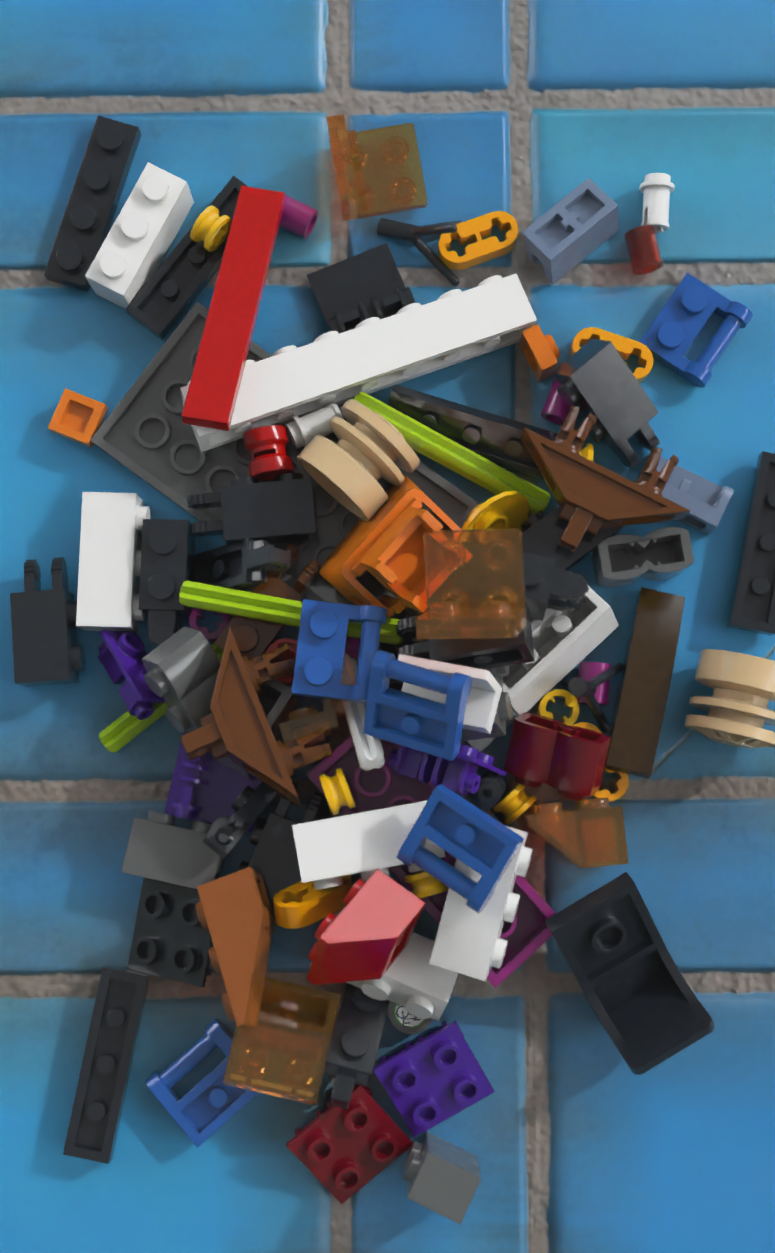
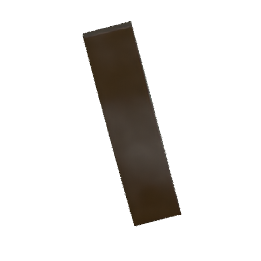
(644, 683)

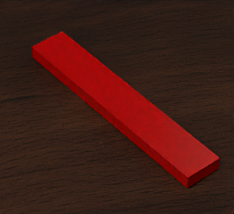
(233, 309)

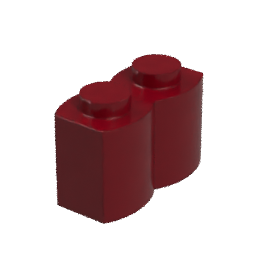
(556, 755)

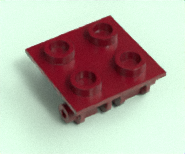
(349, 1145)

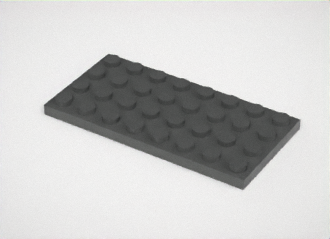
(155, 445)

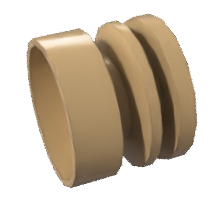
(365, 452)
(739, 699)

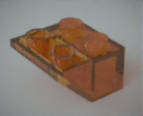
(582, 836)
(289, 1044)

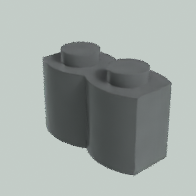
(652, 557)
(186, 675)

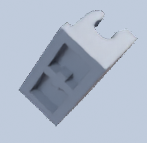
(571, 230)
(700, 496)

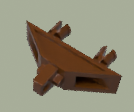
(593, 494)
(240, 725)

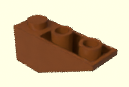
(242, 931)

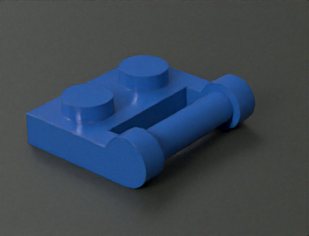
(682, 322)
(323, 649)
(414, 719)
(466, 835)
(209, 1101)

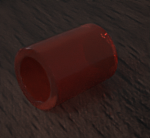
(643, 250)

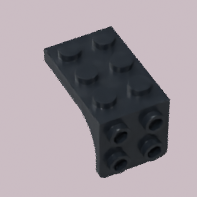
(629, 975)

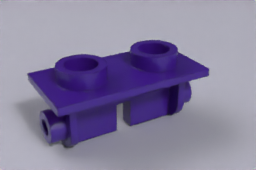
(122, 659)

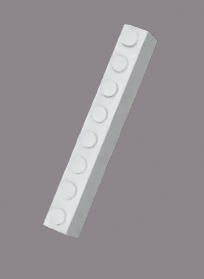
(375, 356)

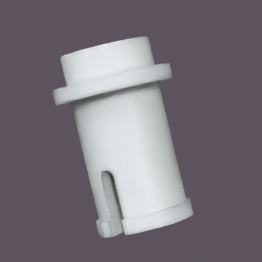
(656, 198)
(305, 428)

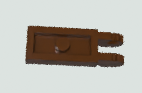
(256, 635)

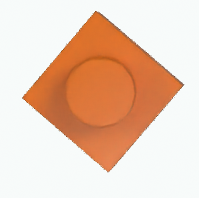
(539, 352)
(77, 417)

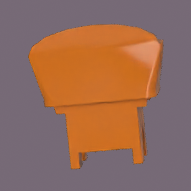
(389, 550)

